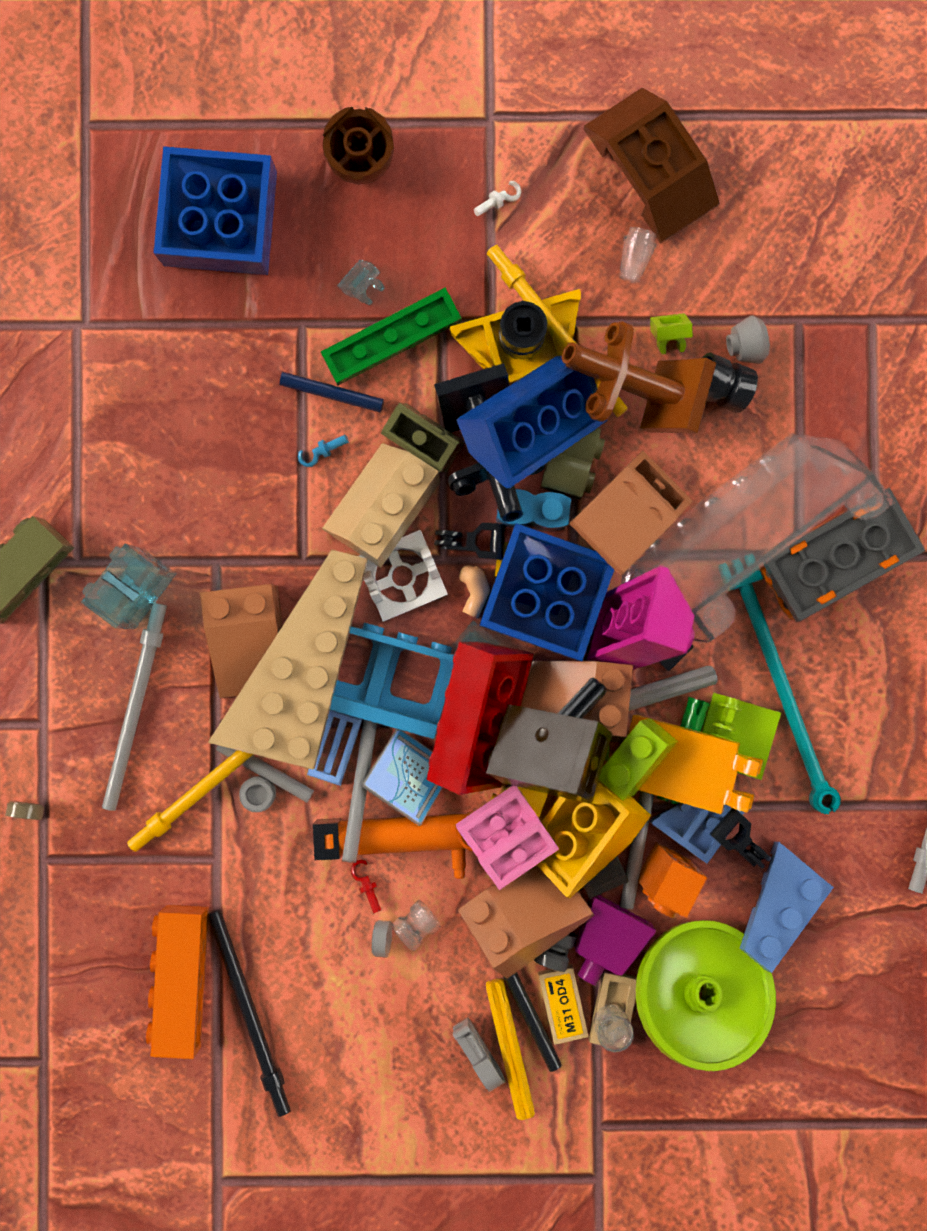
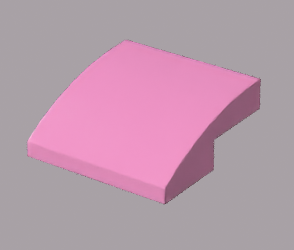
(507, 836)

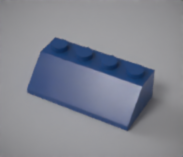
(530, 421)

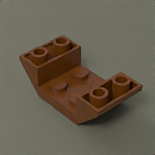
(657, 161)

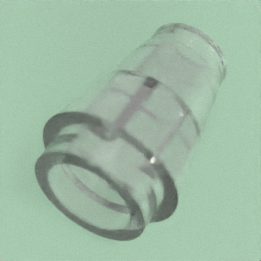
(636, 253)

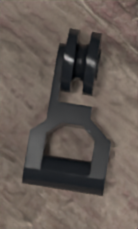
(449, 542)
(740, 840)

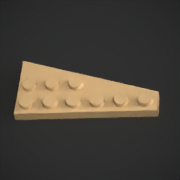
(293, 686)

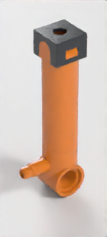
(395, 836)

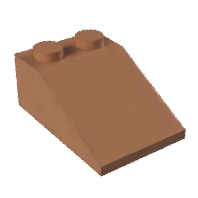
(239, 632)
(557, 682)
(522, 920)

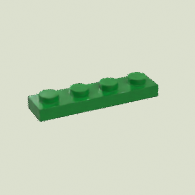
(391, 336)

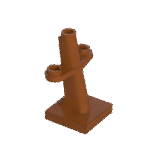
(673, 393)

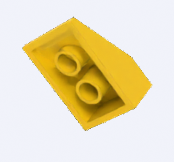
(589, 836)

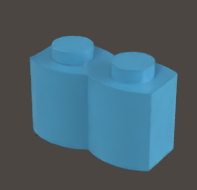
(544, 511)

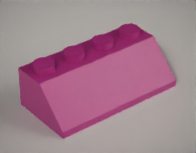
(642, 622)

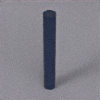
(331, 392)

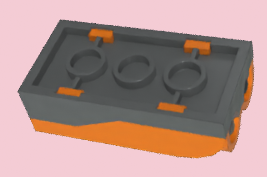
(839, 559)

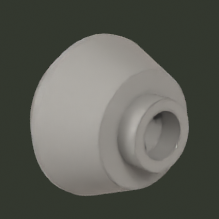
(749, 340)

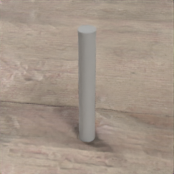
(273, 775)

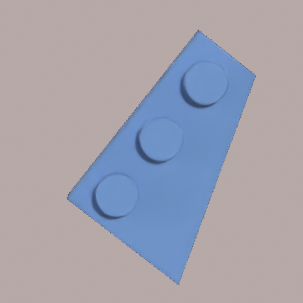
(784, 907)

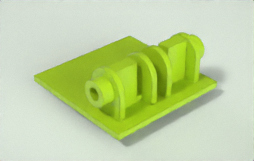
(743, 723)

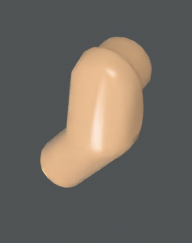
(478, 589)

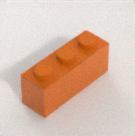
(671, 881)

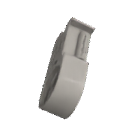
(478, 1054)

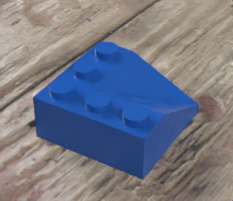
(215, 210)
(548, 592)

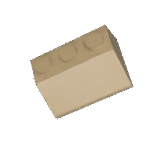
(383, 503)

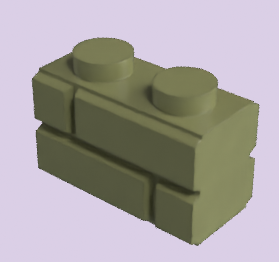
(422, 437)

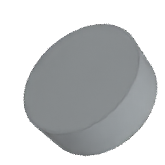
(257, 794)
(382, 938)

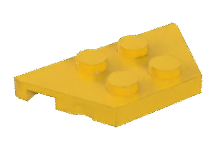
(482, 342)

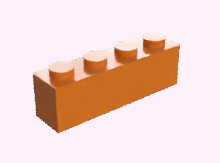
(178, 981)

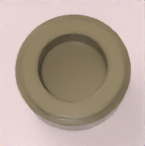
(24, 810)

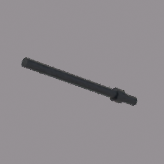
(272, 1077)

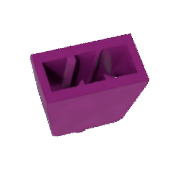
(610, 939)

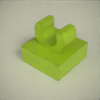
(671, 328)

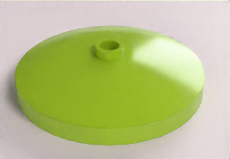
(734, 1004)

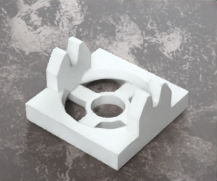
(434, 590)

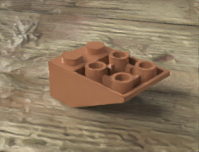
(631, 512)

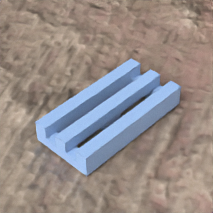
(325, 775)

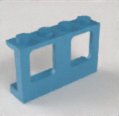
(373, 697)

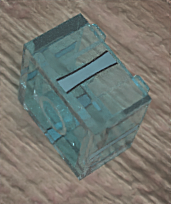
(127, 587)

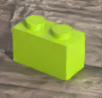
(636, 758)

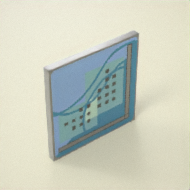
(401, 777)

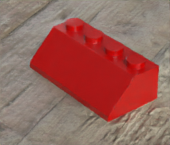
(476, 699)

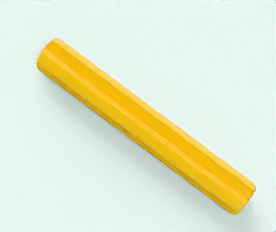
(510, 1049)

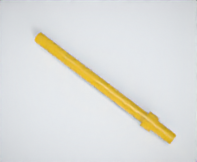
(515, 278)
(161, 822)

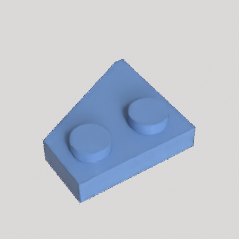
(691, 828)

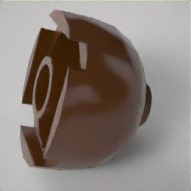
(358, 145)

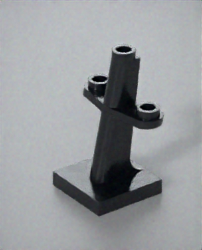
(454, 400)

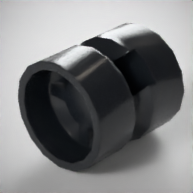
(522, 330)
(731, 384)

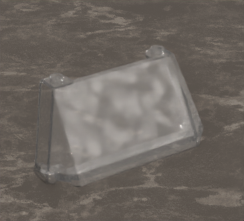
(756, 520)

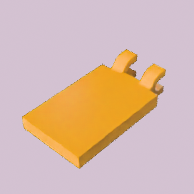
(701, 770)

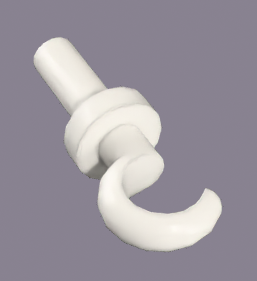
(496, 199)

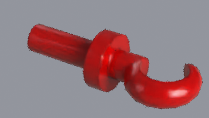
(368, 887)

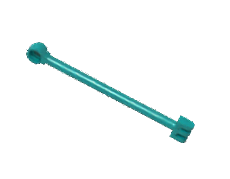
(818, 783)

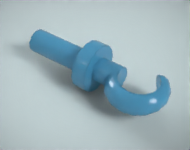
(323, 449)

